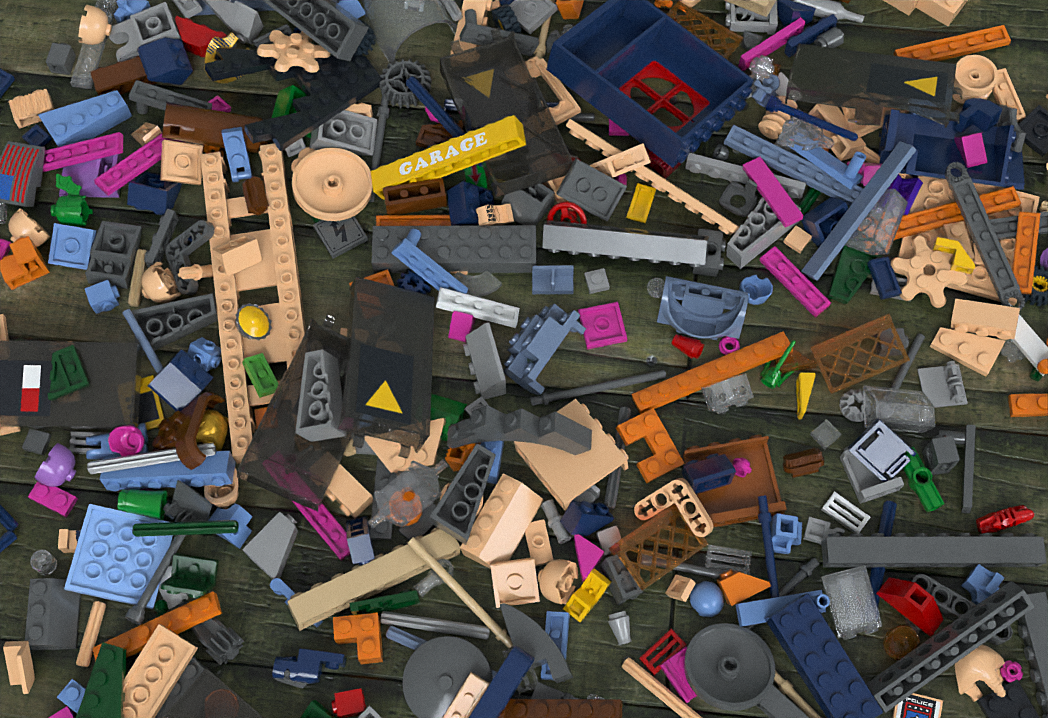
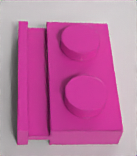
(674, 671)

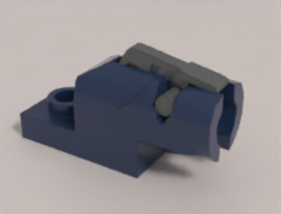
(306, 668)

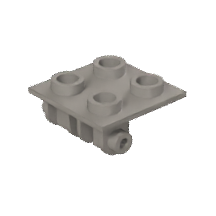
(943, 385)

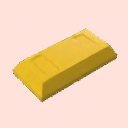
(641, 203)

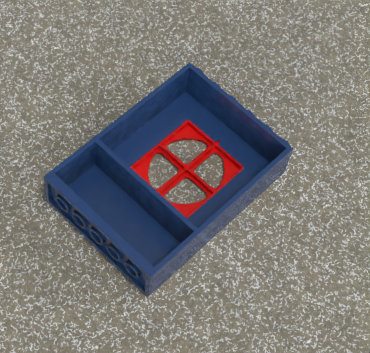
(638, 41)

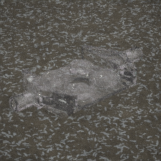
(416, 478)

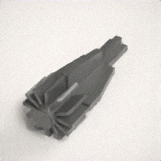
(219, 640)

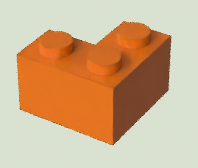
(24, 264)
(363, 630)

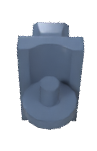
(764, 92)

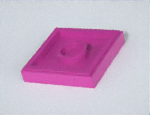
(602, 325)

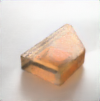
(796, 362)

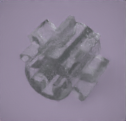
(761, 67)

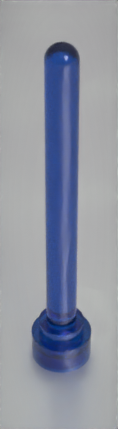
(776, 105)

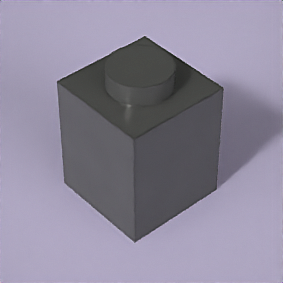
(61, 58)
(887, 336)

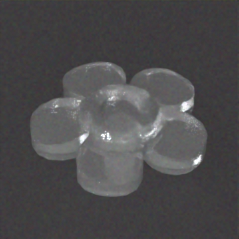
(1012, 350)

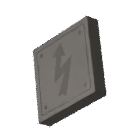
(340, 235)

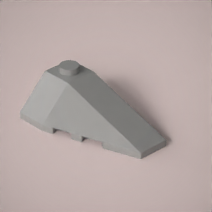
(238, 18)

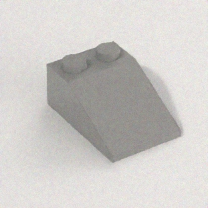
(347, 132)

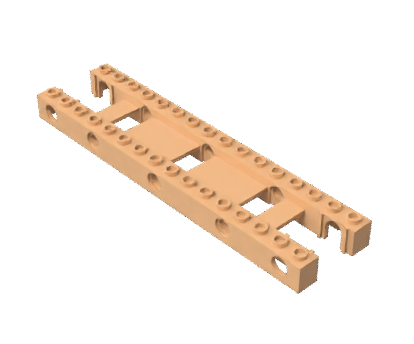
(275, 269)

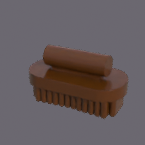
(255, 195)
(803, 462)

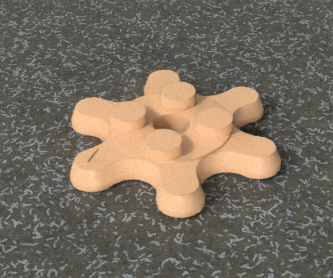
(292, 51)
(920, 282)

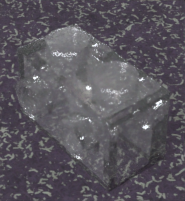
(727, 392)

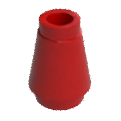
(689, 346)

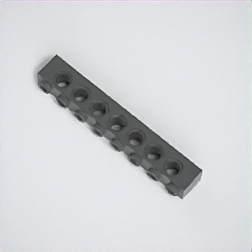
(949, 645)

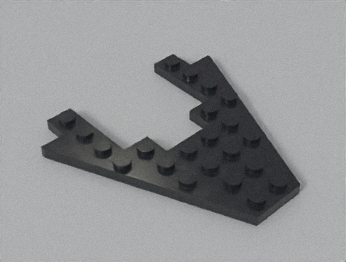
(328, 91)

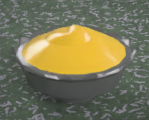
(252, 322)

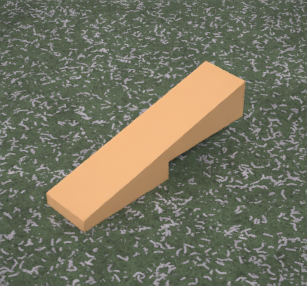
(623, 161)

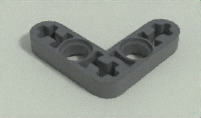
(180, 256)

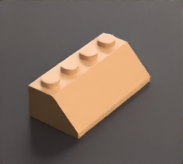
(502, 522)

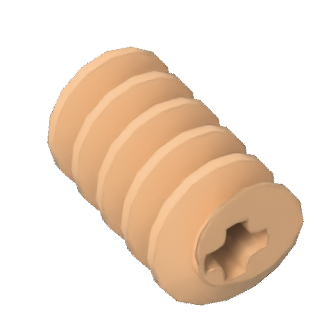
(772, 122)

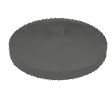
(729, 667)
(439, 671)

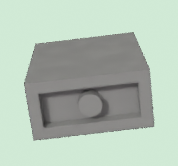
(864, 481)

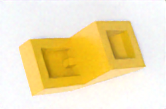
(960, 261)
(587, 595)

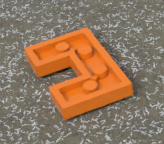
(665, 455)

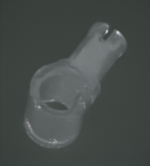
(433, 579)

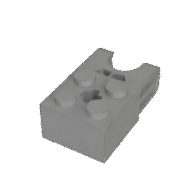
(143, 29)

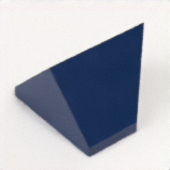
(791, 11)

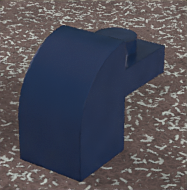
(980, 113)

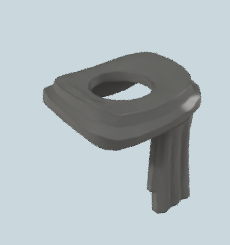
(747, 192)

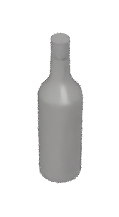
(825, 8)

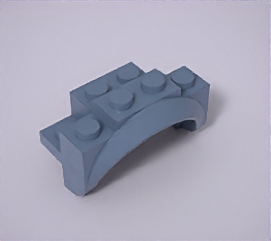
(702, 309)
(538, 342)

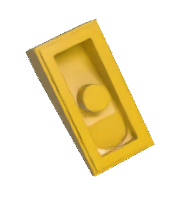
(803, 390)

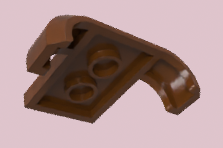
(182, 428)

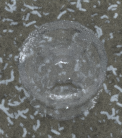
(43, 557)

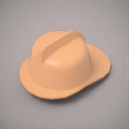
(223, 495)

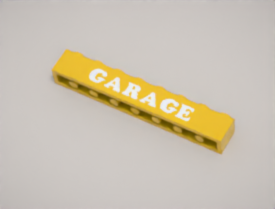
(451, 155)

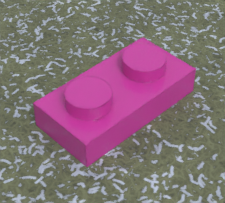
(53, 498)

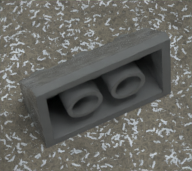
(52, 615)

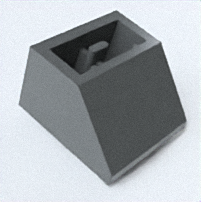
(530, 204)

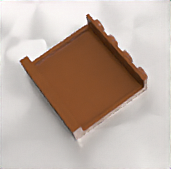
(739, 499)

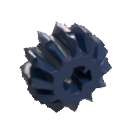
(410, 279)

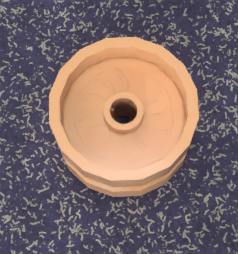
(975, 77)

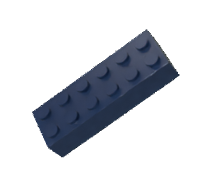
(822, 661)

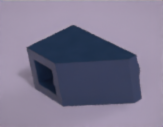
(585, 517)

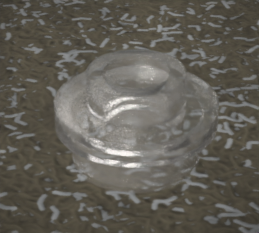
(653, 283)

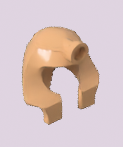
(980, 665)

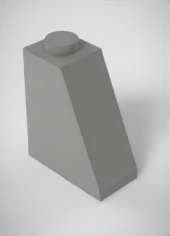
(273, 545)

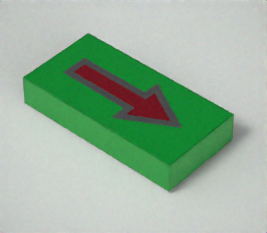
(476, 176)

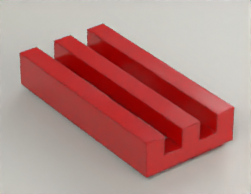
(648, 664)

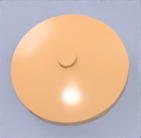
(332, 184)

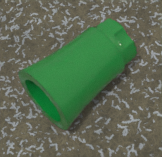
(143, 502)

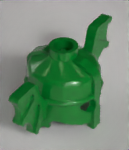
(69, 206)

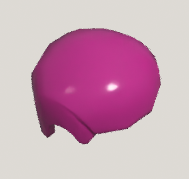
(126, 440)

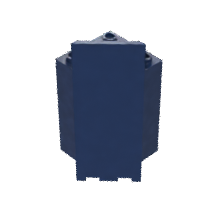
(937, 149)

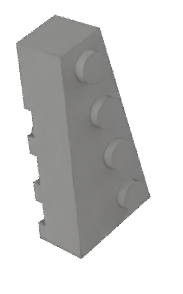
(755, 234)
(320, 398)

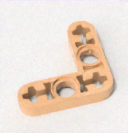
(675, 497)

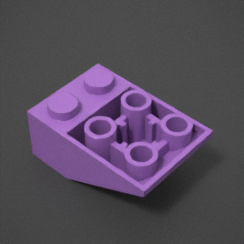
(86, 172)

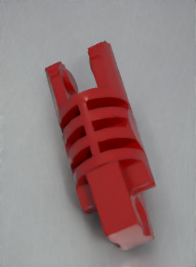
(1004, 519)

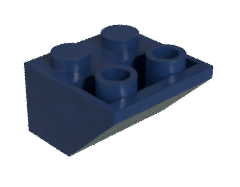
(464, 201)

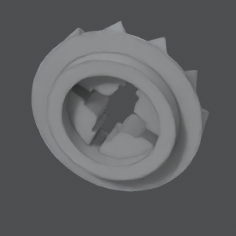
(852, 413)

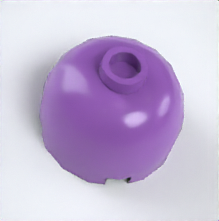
(57, 467)

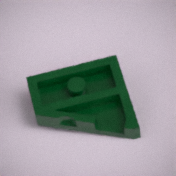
(67, 373)

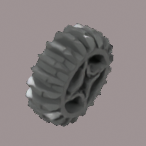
(393, 82)

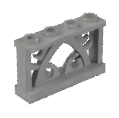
(769, 25)

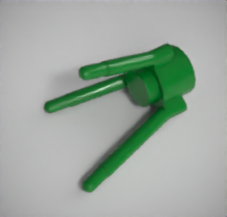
(772, 376)

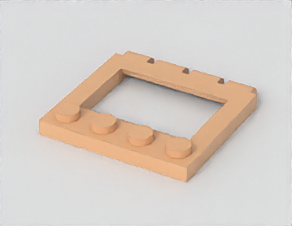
(567, 106)

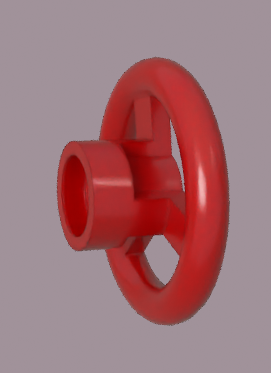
(567, 213)

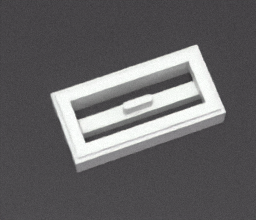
(842, 520)

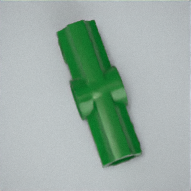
(925, 491)

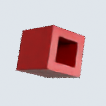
(349, 703)

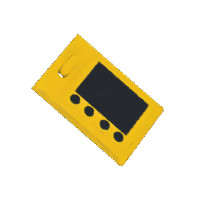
(149, 405)

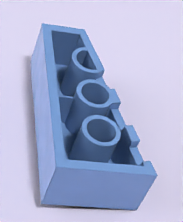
(85, 118)

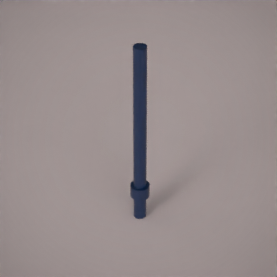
(765, 519)

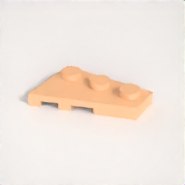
(968, 349)

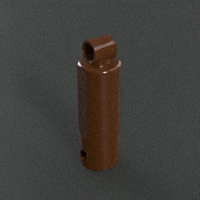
(205, 126)

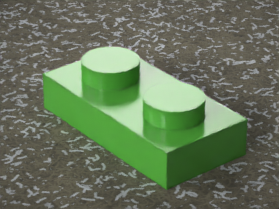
(260, 375)

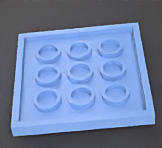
(113, 560)

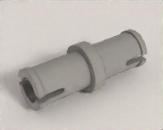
(554, 521)

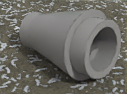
(620, 626)

